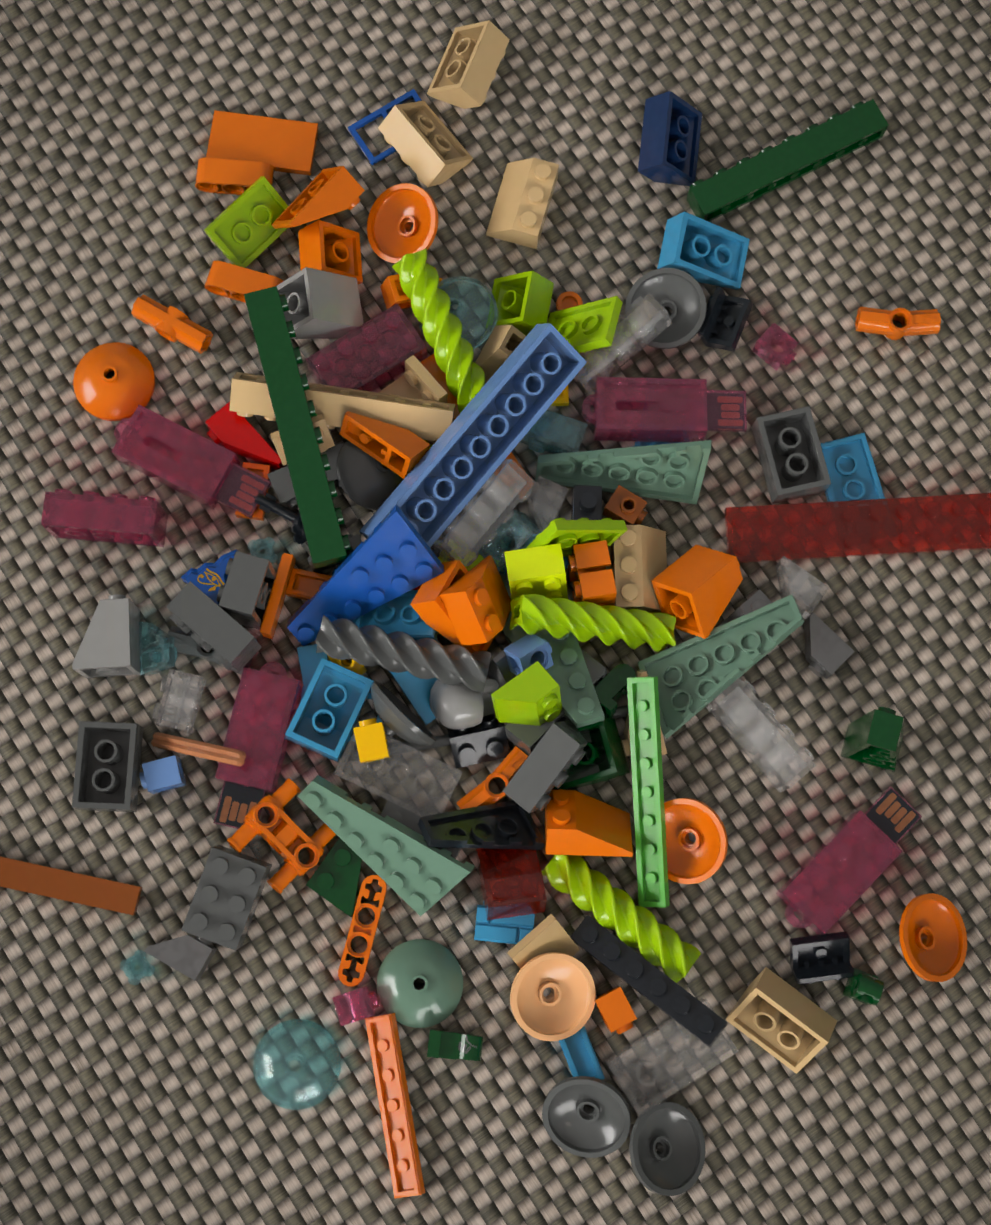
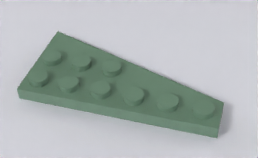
(648, 471)
(703, 668)

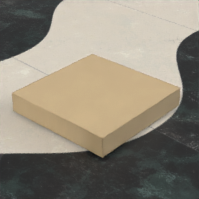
(544, 938)

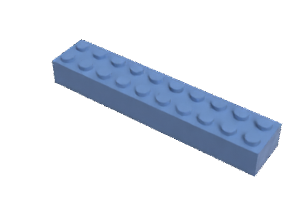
(483, 433)

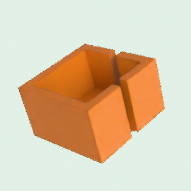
(589, 573)

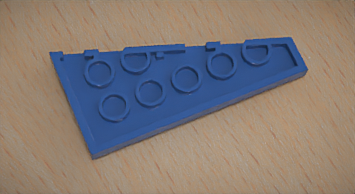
(373, 574)

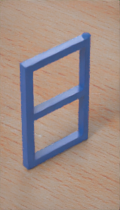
(380, 112)

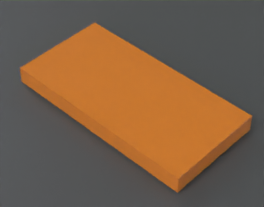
(277, 141)

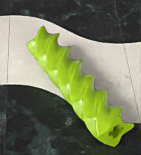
(440, 327)
(589, 619)
(616, 911)

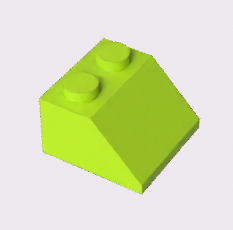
(522, 300)
(528, 698)

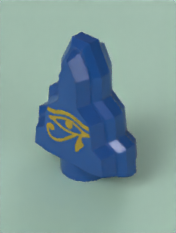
(210, 576)

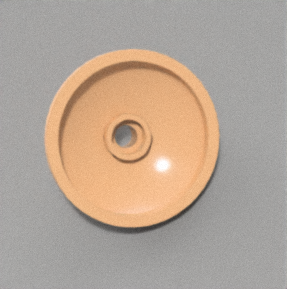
(566, 1006)

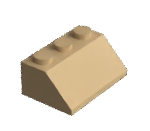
(469, 65)
(424, 142)
(523, 201)
(635, 561)
(782, 1020)

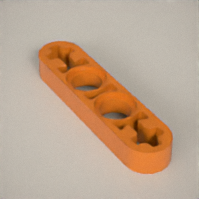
(359, 929)

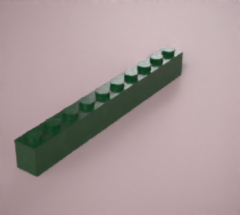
(296, 427)

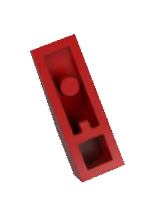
(240, 437)

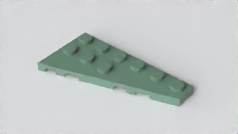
(569, 671)
(388, 847)

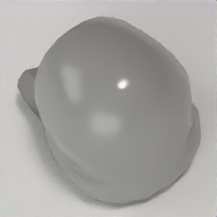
(460, 706)

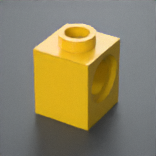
(371, 741)

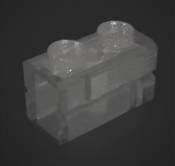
(179, 701)

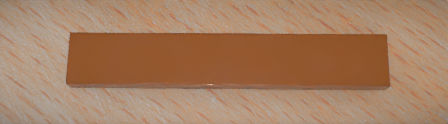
(69, 886)

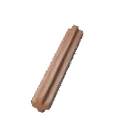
(198, 749)

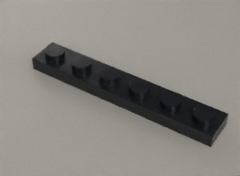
(649, 981)

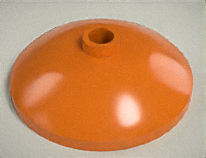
(394, 215)
(120, 395)
(697, 860)
(933, 937)

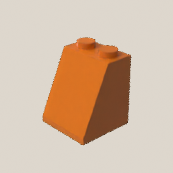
(698, 588)

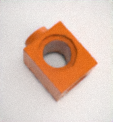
(393, 293)
(615, 1010)

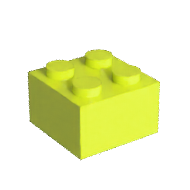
(537, 571)

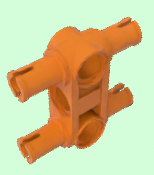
(282, 836)

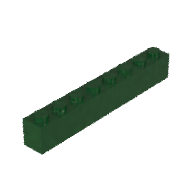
(787, 161)

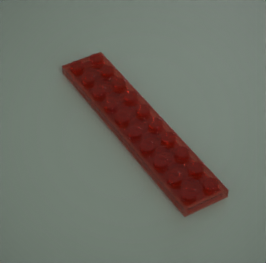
(859, 527)

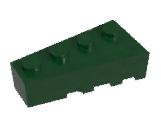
(875, 739)

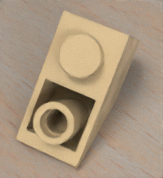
(498, 348)

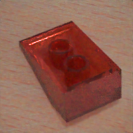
(511, 882)

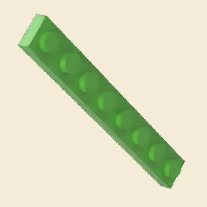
(648, 791)

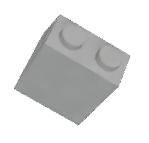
(322, 304)
(111, 640)

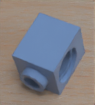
(526, 652)
(162, 774)

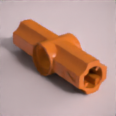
(172, 323)

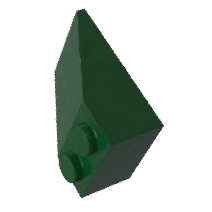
(602, 759)

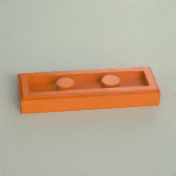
(277, 596)

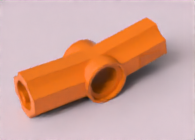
(913, 322)
(506, 770)

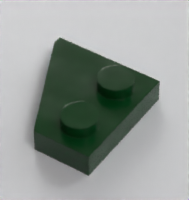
(338, 877)

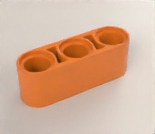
(230, 175)
(235, 281)

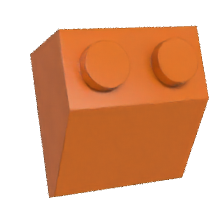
(330, 249)

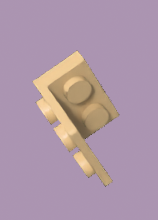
(416, 383)

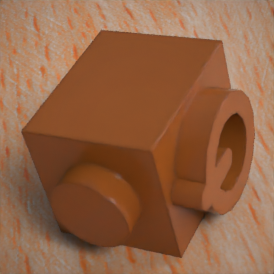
(626, 506)

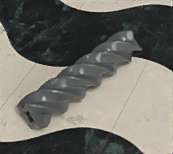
(401, 653)

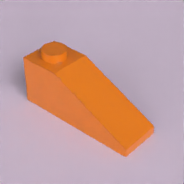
(387, 443)

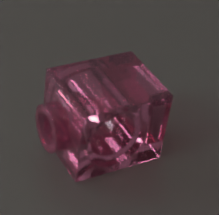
(776, 336)
(356, 1005)

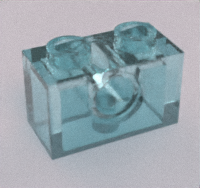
(518, 528)

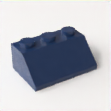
(670, 140)

